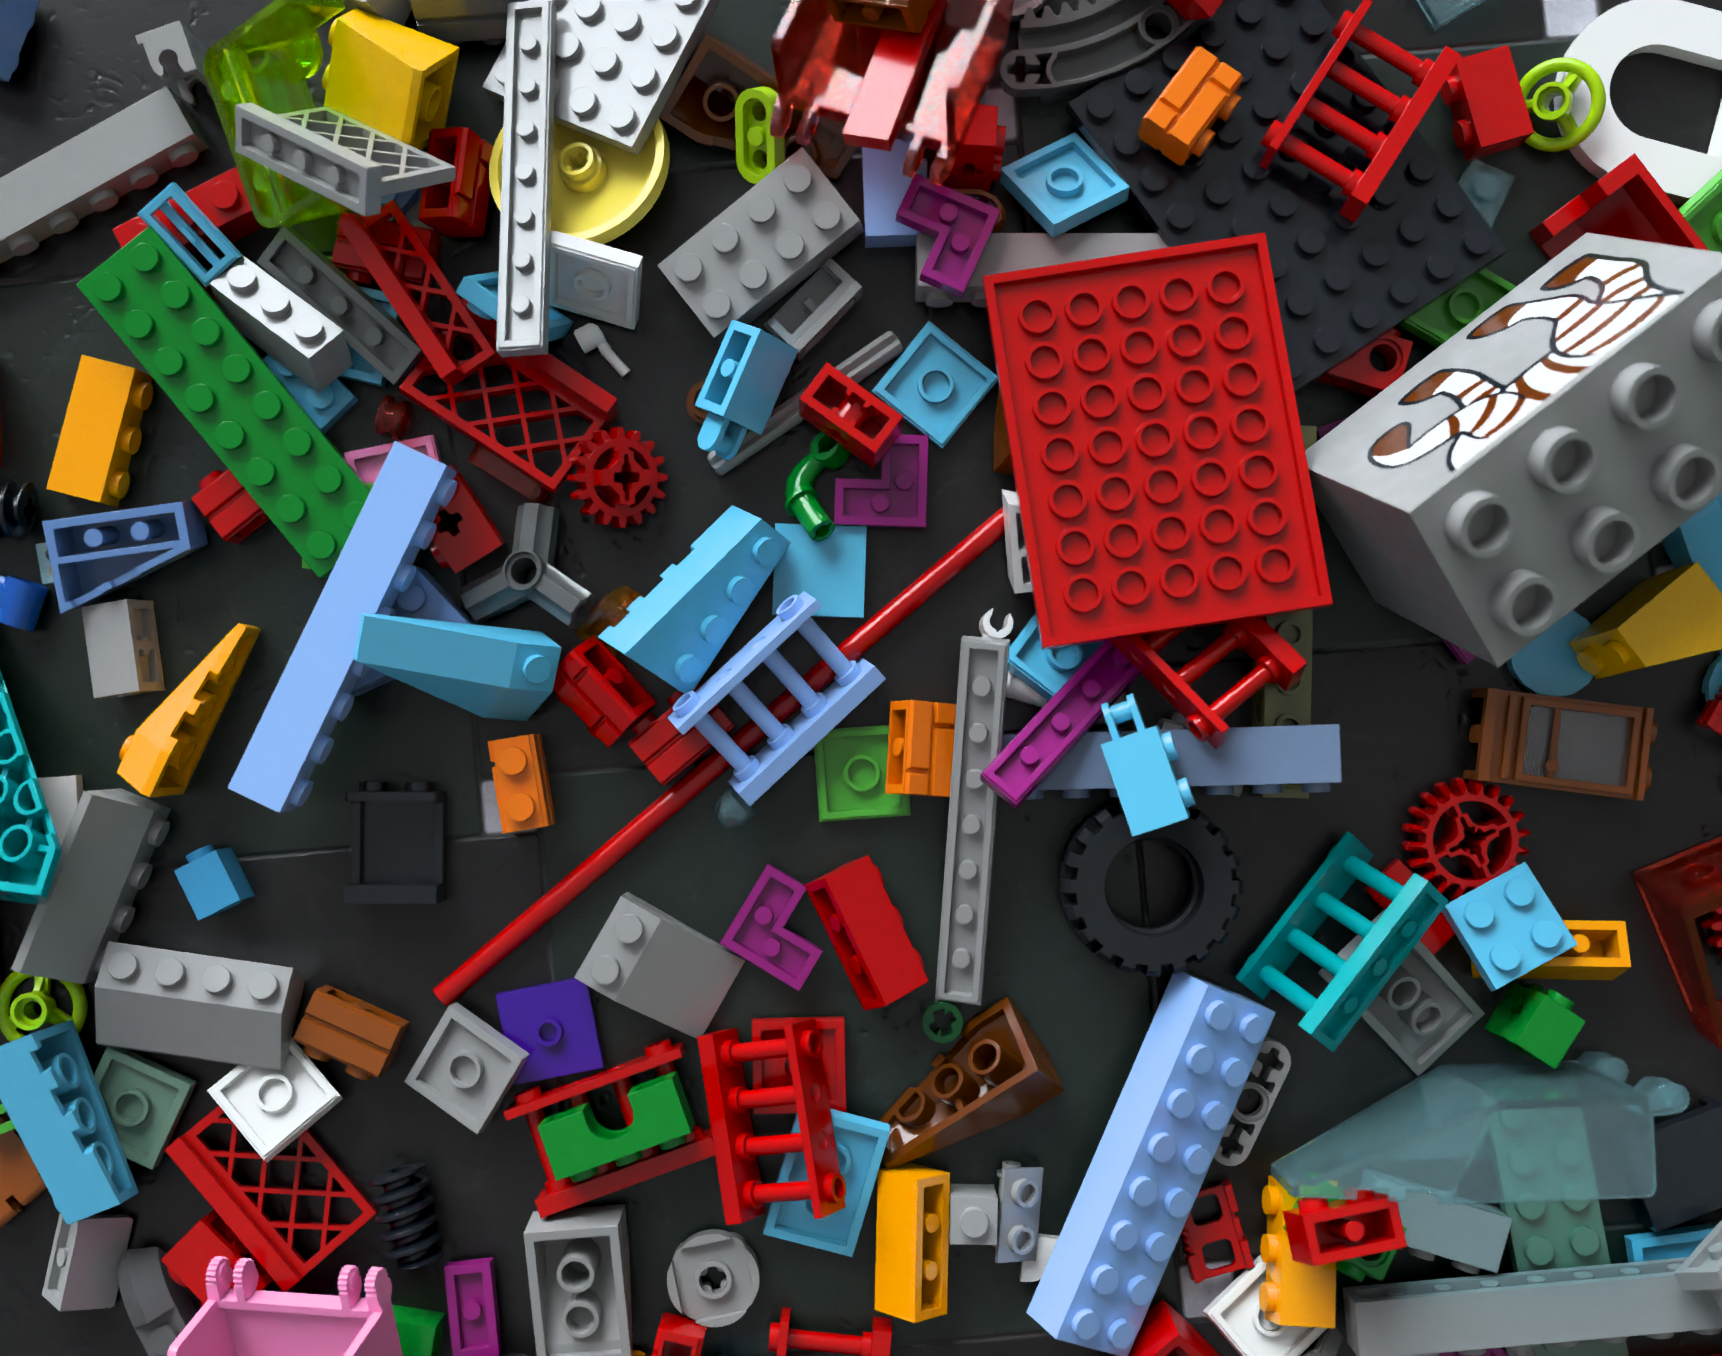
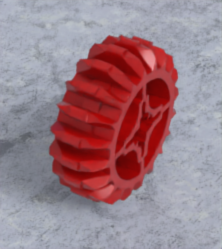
(1500, 826)

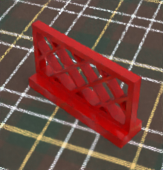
(542, 373)
(247, 1217)

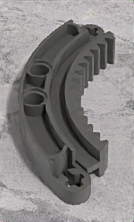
(1086, 45)

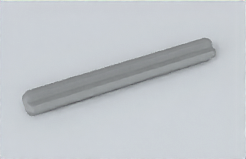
(787, 414)

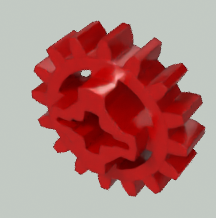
(618, 498)

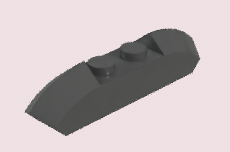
(152, 1299)

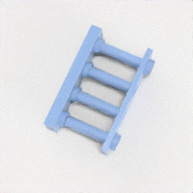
(785, 741)

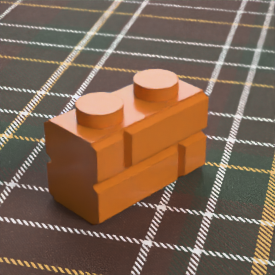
(1190, 106)
(920, 748)
(522, 783)

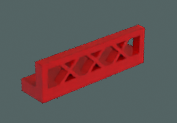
(403, 300)

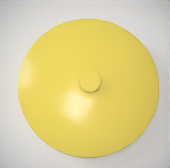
(595, 185)

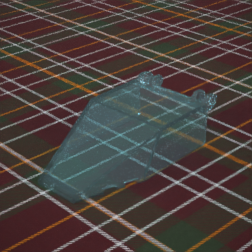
(1495, 1136)

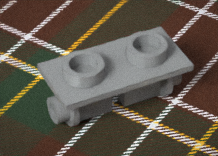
(1018, 1212)

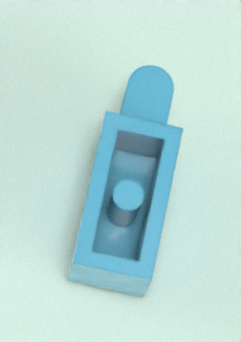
(742, 387)
(1144, 771)

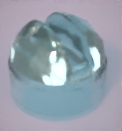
(733, 810)

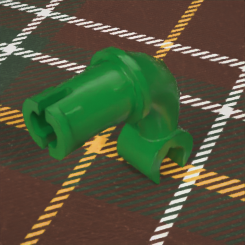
(799, 490)

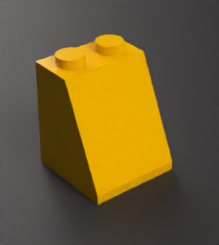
(389, 76)
(1654, 624)

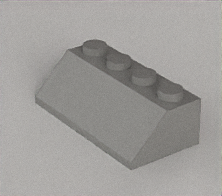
(93, 885)
(196, 1005)

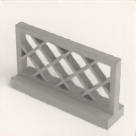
(335, 155)

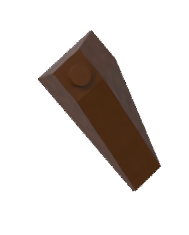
(706, 100)
(981, 1083)

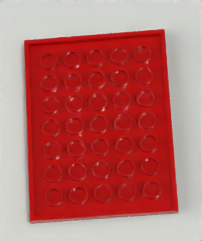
(1155, 442)

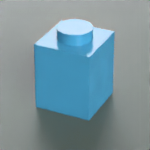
(213, 881)

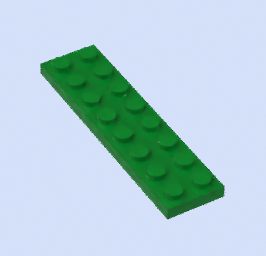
(229, 396)

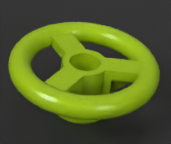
(1544, 94)
(22, 1012)

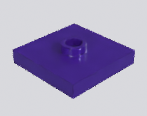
(554, 1026)

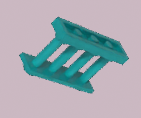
(1372, 962)

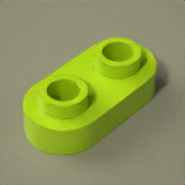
(754, 135)

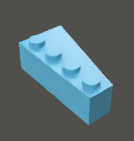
(700, 600)
(64, 1121)

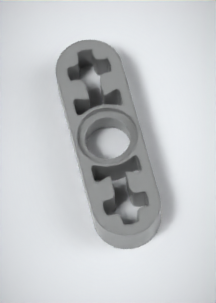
(1256, 1119)

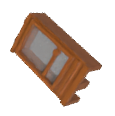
(1563, 744)

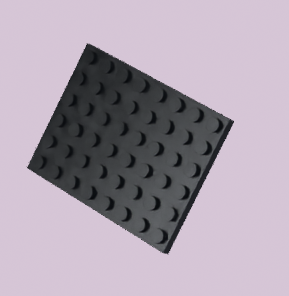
(1332, 277)

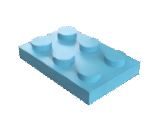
(859, 1152)

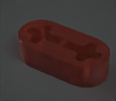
(507, 474)

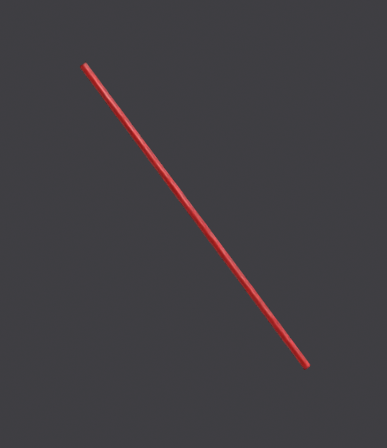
(713, 765)

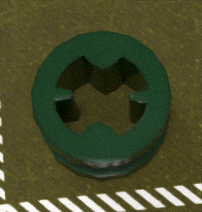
(928, 1018)

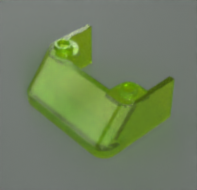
(269, 66)

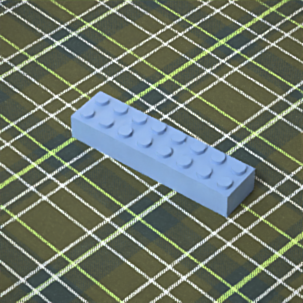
(1150, 1165)

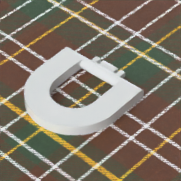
(1636, 27)

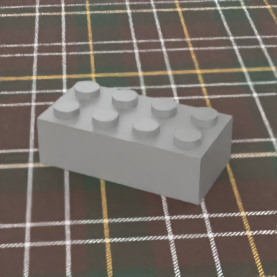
(762, 245)

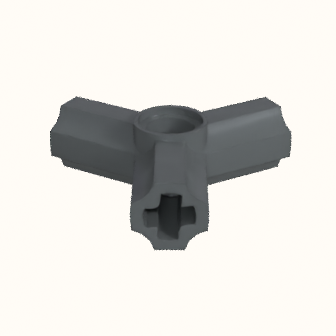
(550, 589)

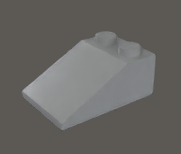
(659, 966)
(1418, 1007)
(580, 1281)

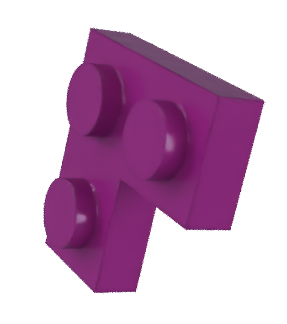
(960, 230)
(894, 500)
(761, 932)

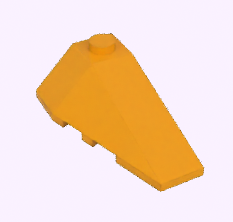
(173, 738)

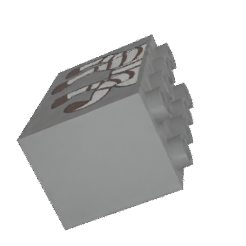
(1536, 445)

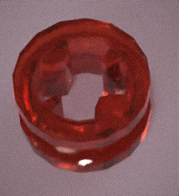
(393, 417)

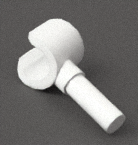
(591, 337)

